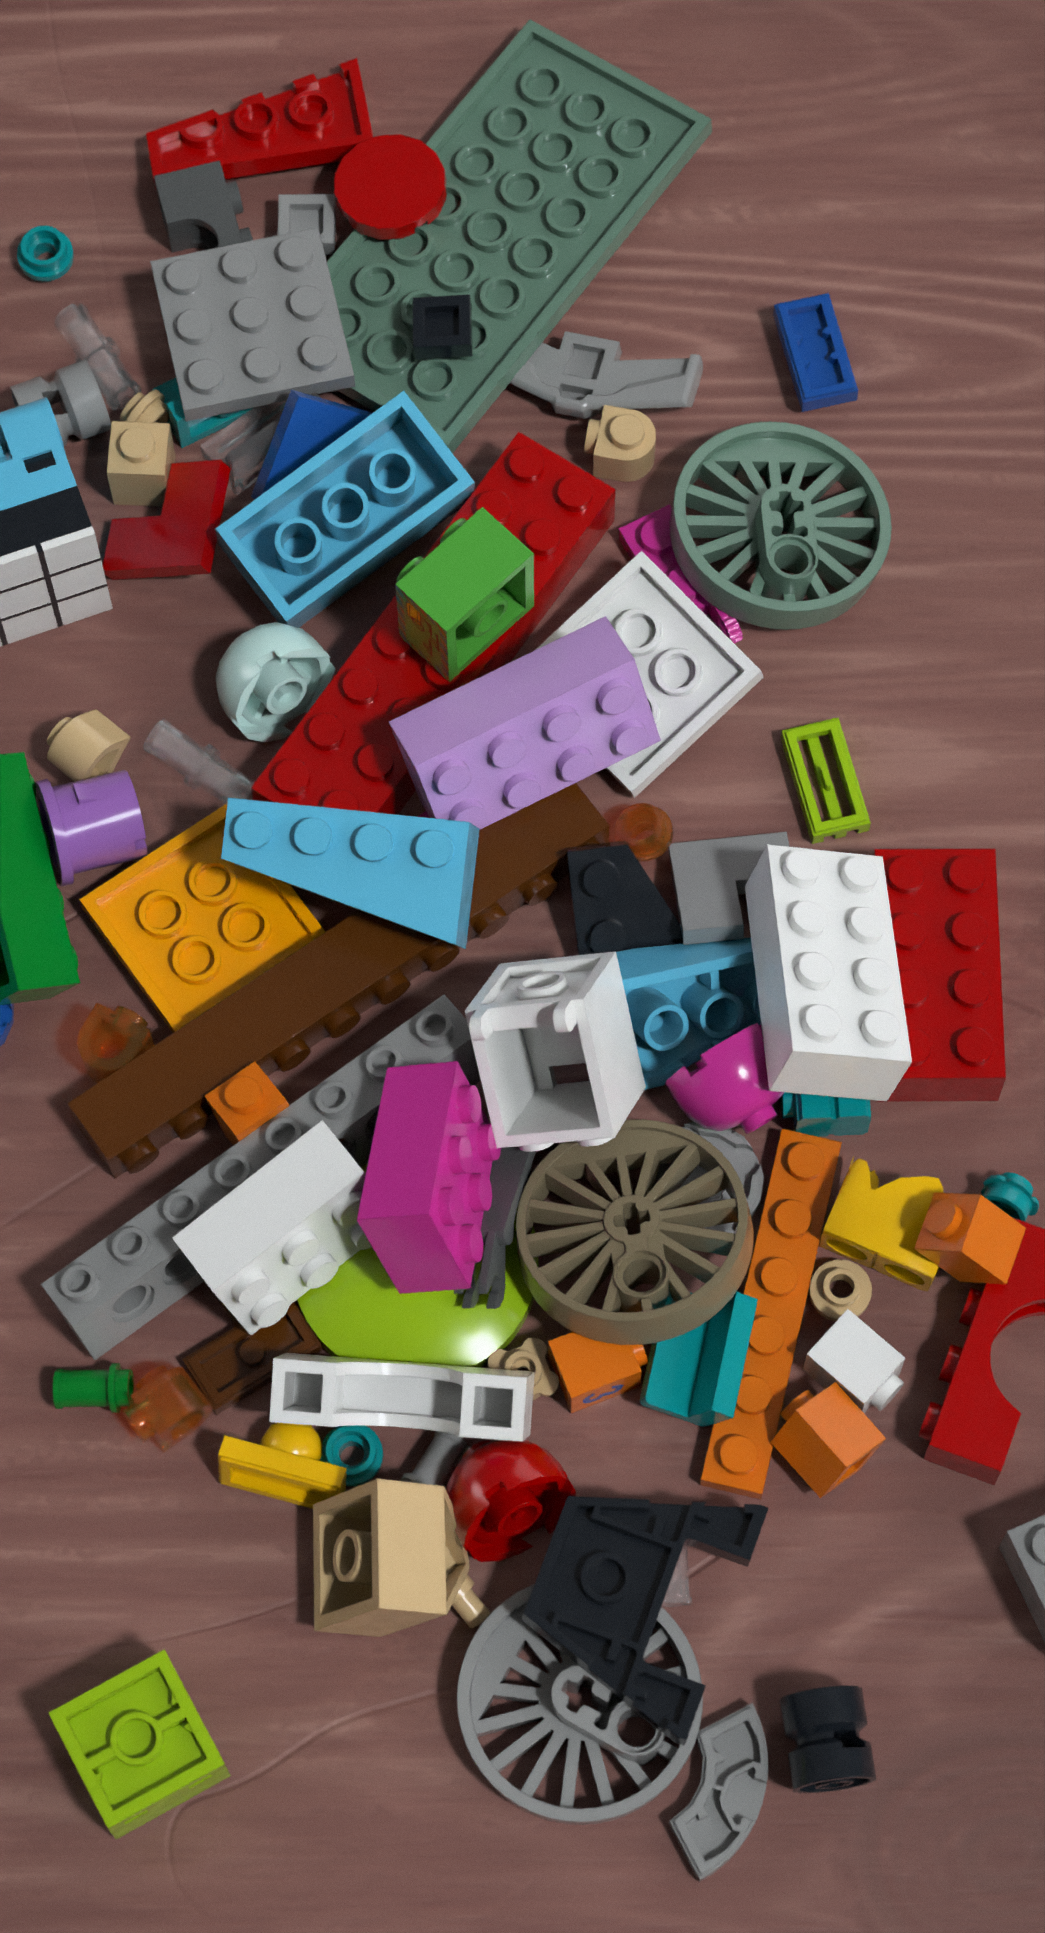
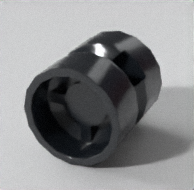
(827, 1739)

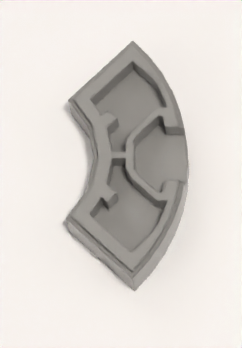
(728, 1792)

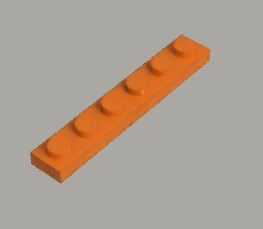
(780, 1281)

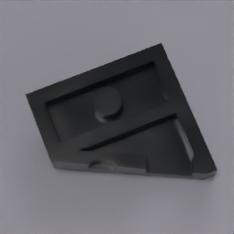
(616, 901)

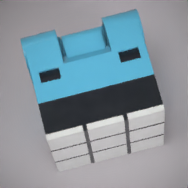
(46, 538)

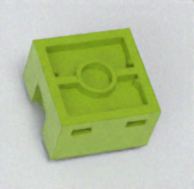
(139, 1744)

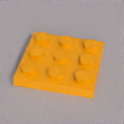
(196, 923)

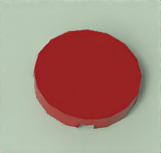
(390, 186)

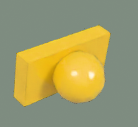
(281, 1466)

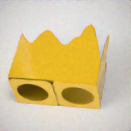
(882, 1224)

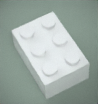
(280, 1230)

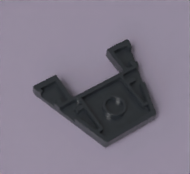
(608, 1585)

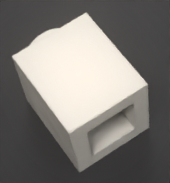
(857, 1362)

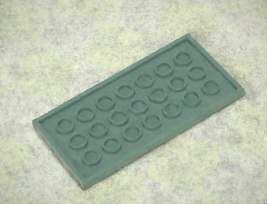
(542, 188)

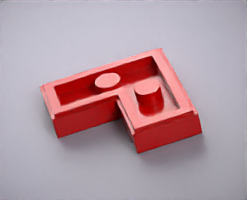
(182, 537)

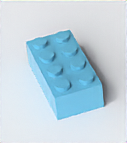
(345, 512)

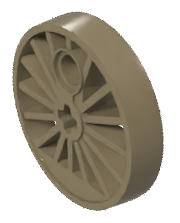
(665, 1228)

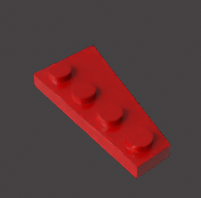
(264, 135)

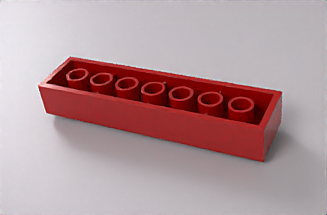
(344, 744)

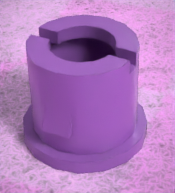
(91, 823)

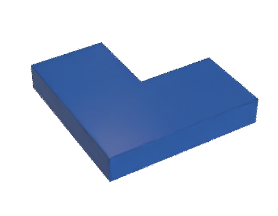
(302, 432)

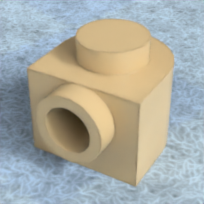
(621, 444)
(86, 745)

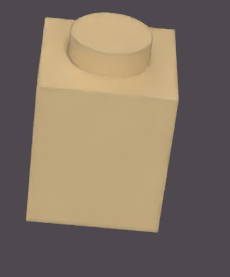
(139, 462)

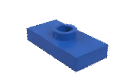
(815, 352)

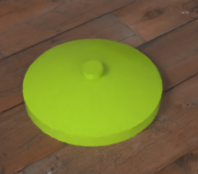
(368, 1318)

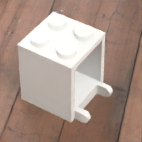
(548, 1017)

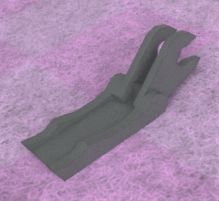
(507, 1181)

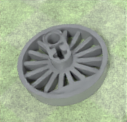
(482, 1677)

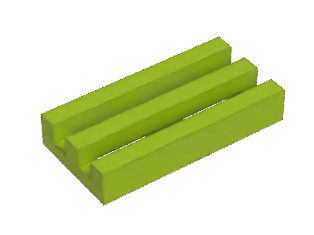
(837, 824)

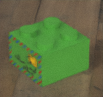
(464, 593)

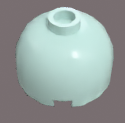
(271, 679)

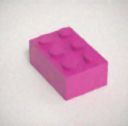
(428, 1178)

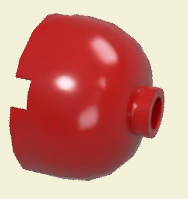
(505, 1494)

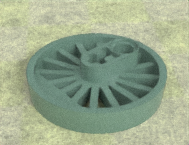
(754, 513)

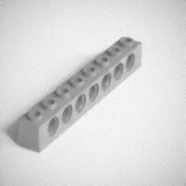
(142, 1268)

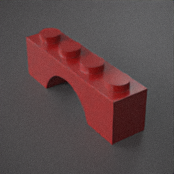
(976, 1420)

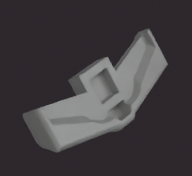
(590, 375)

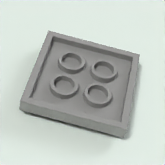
(252, 323)

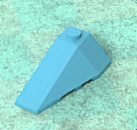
(687, 1001)

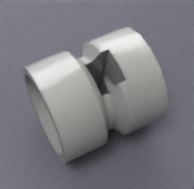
(78, 396)

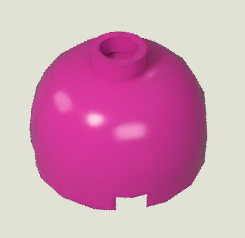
(728, 1085)

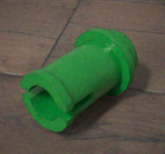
(93, 1388)

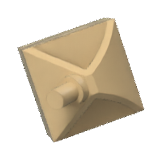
(389, 1560)

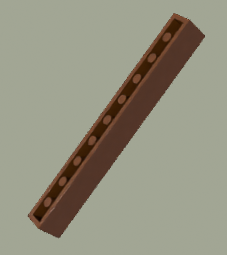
(322, 990)

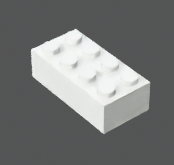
(827, 974)

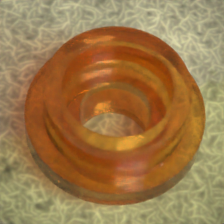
(641, 818)

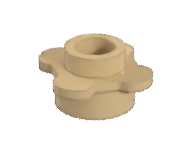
(530, 1356)

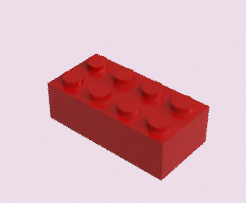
(948, 971)

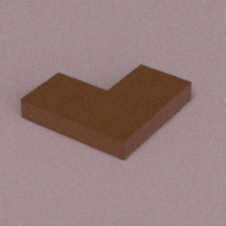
(243, 1362)

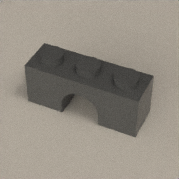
(200, 208)

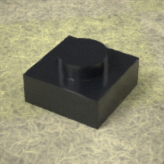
(442, 327)

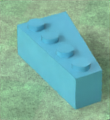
(375, 862)

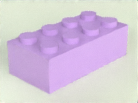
(527, 728)

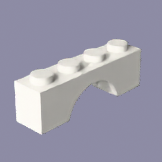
(402, 1394)

